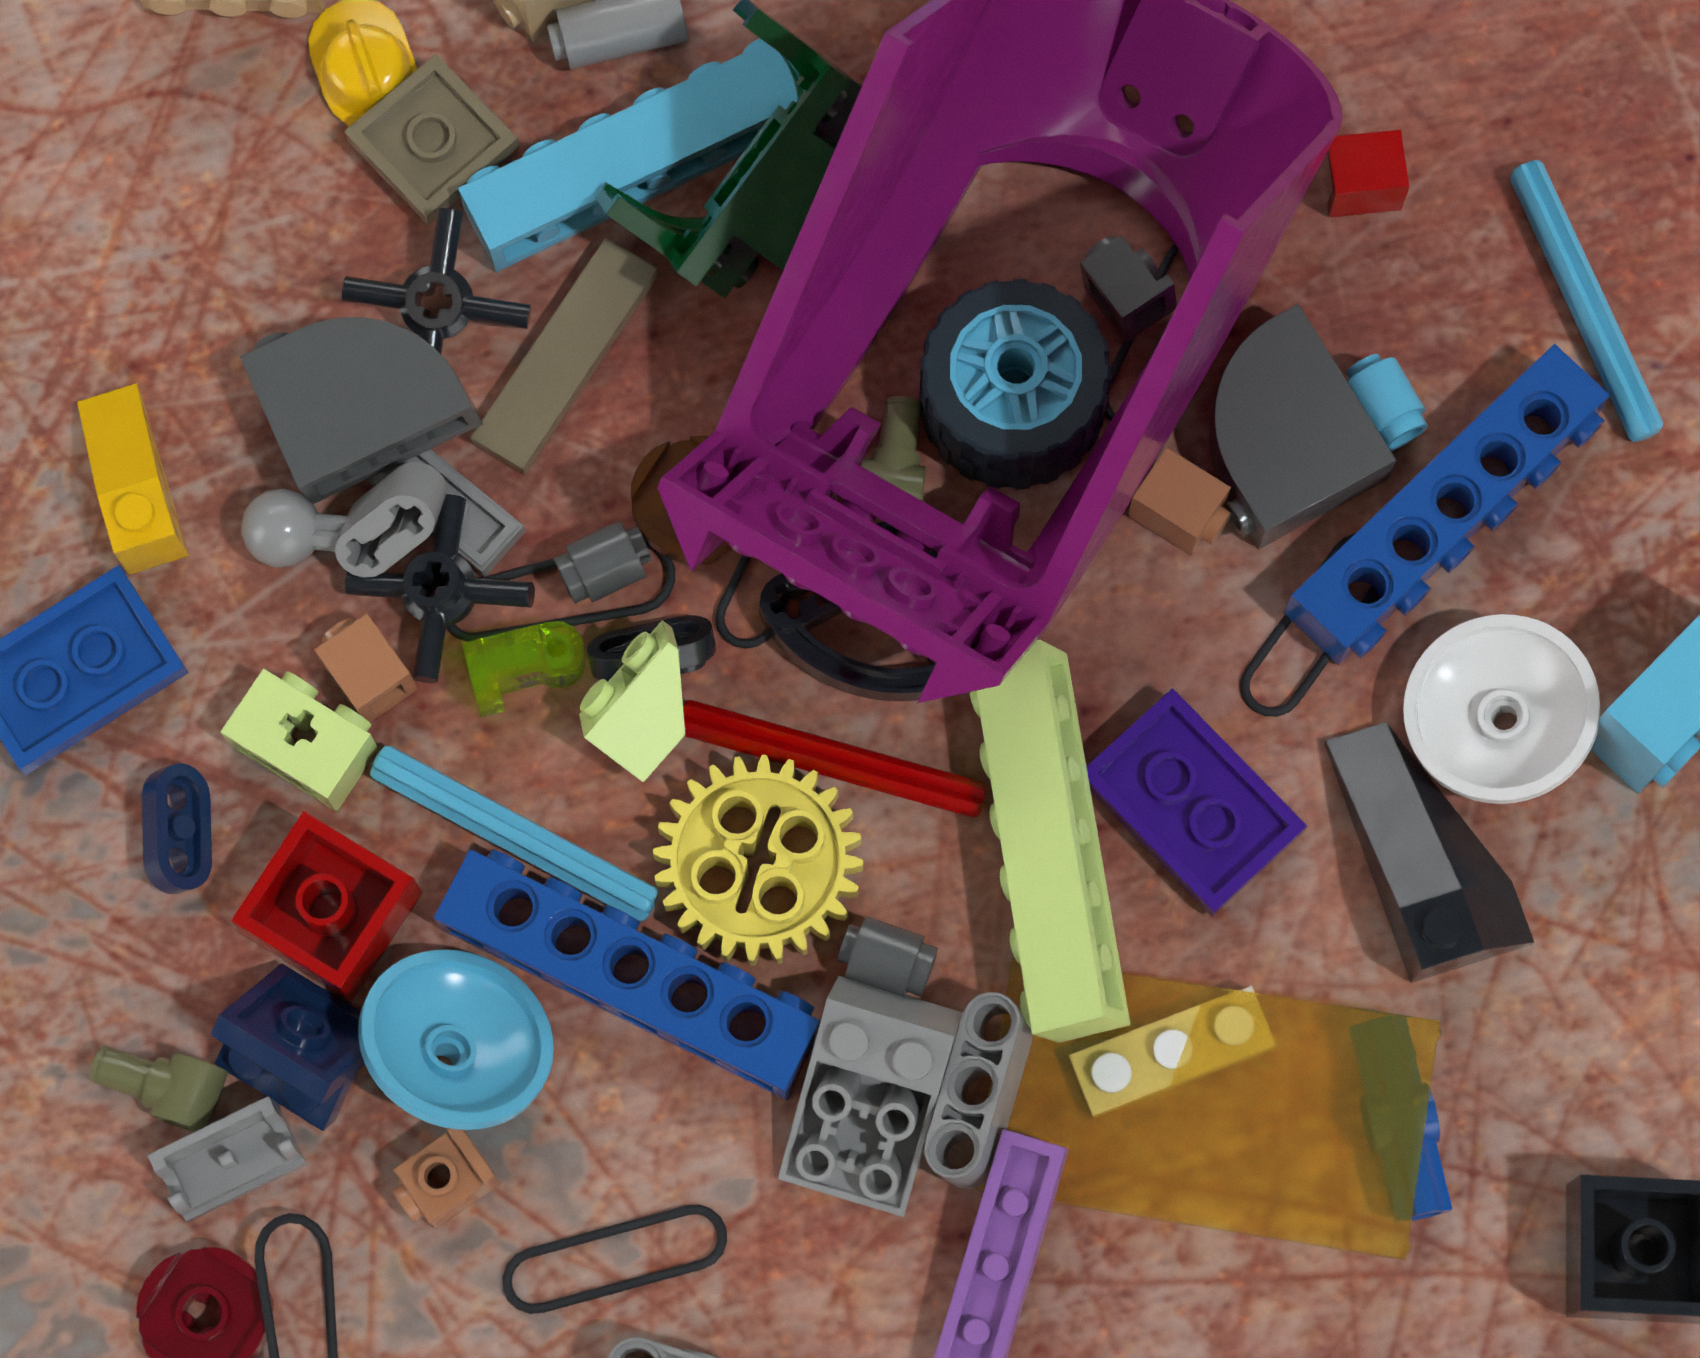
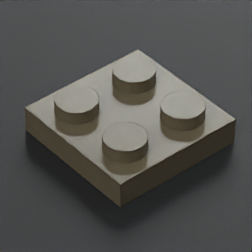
(431, 138)

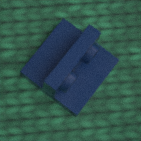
(292, 1044)

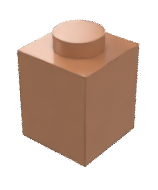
(1181, 503)
(365, 667)

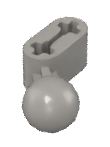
(377, 532)

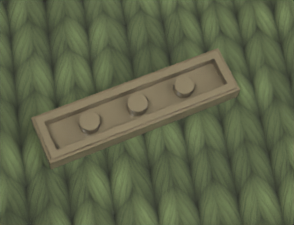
(564, 356)

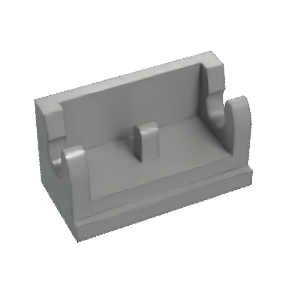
(228, 1159)

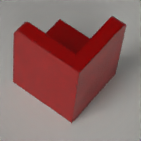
(1367, 173)

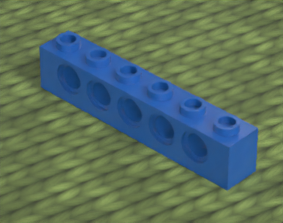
(1548, 389)
(472, 915)

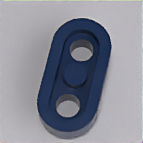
(176, 831)

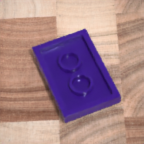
(1192, 802)

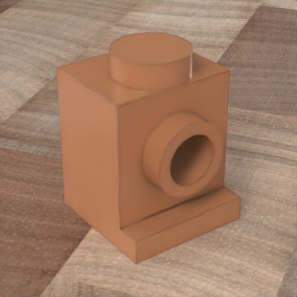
(468, 1182)

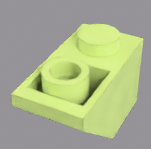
(640, 709)

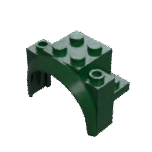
(770, 185)

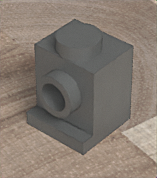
(1127, 286)

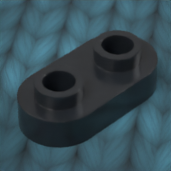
(692, 634)

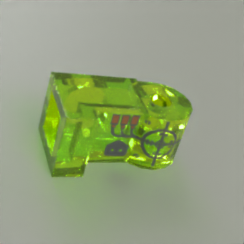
(523, 659)

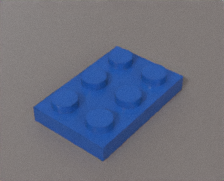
(80, 669)

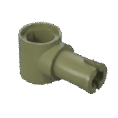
(895, 454)
(175, 1089)

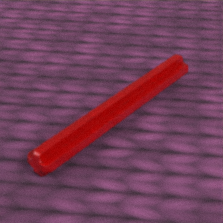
(834, 759)

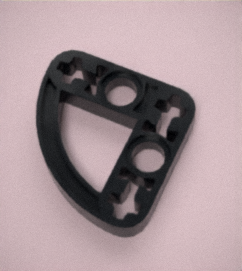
(825, 663)

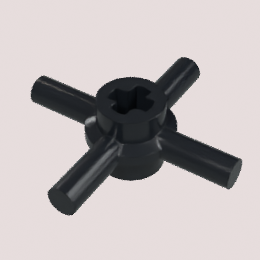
(424, 281)
(450, 602)

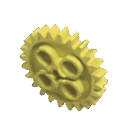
(703, 843)

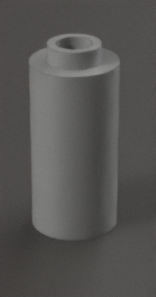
(615, 29)

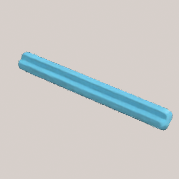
(1586, 301)
(514, 833)

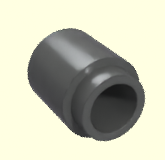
(603, 562)
(887, 957)

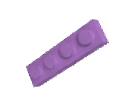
(1002, 1248)

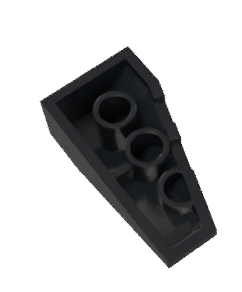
(1430, 870)

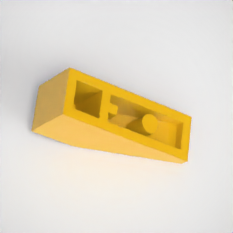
(131, 480)

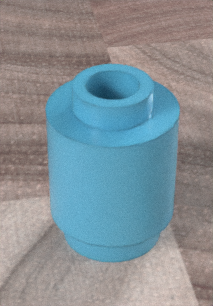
(1388, 399)

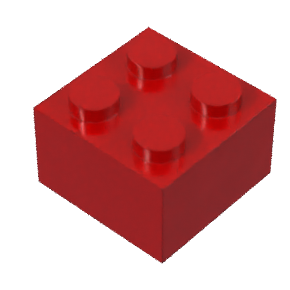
(327, 906)

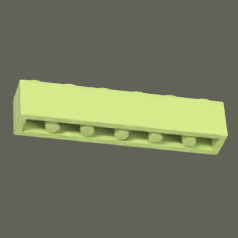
(1050, 850)

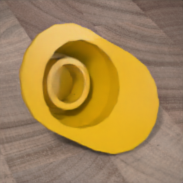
(358, 56)

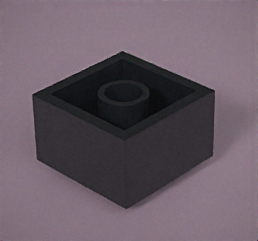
(1633, 1249)

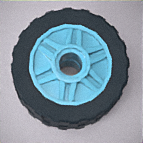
(1014, 383)

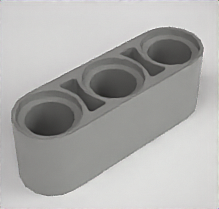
(969, 1060)

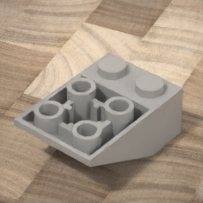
(869, 1095)

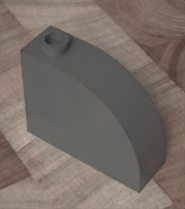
(355, 400)
(1290, 432)

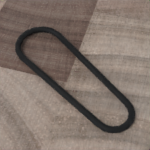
(575, 620)
(327, 1273)

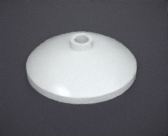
(1496, 669)

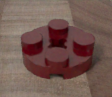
(198, 1276)

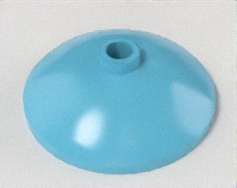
(473, 1016)

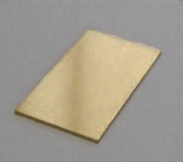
(1268, 1128)

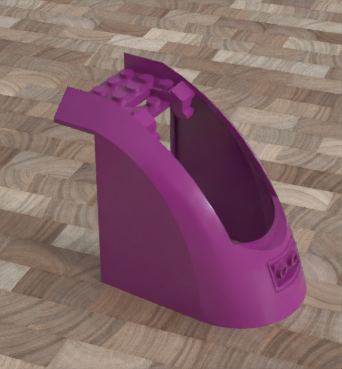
(940, 101)

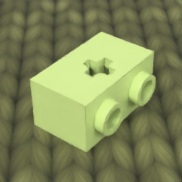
(322, 769)

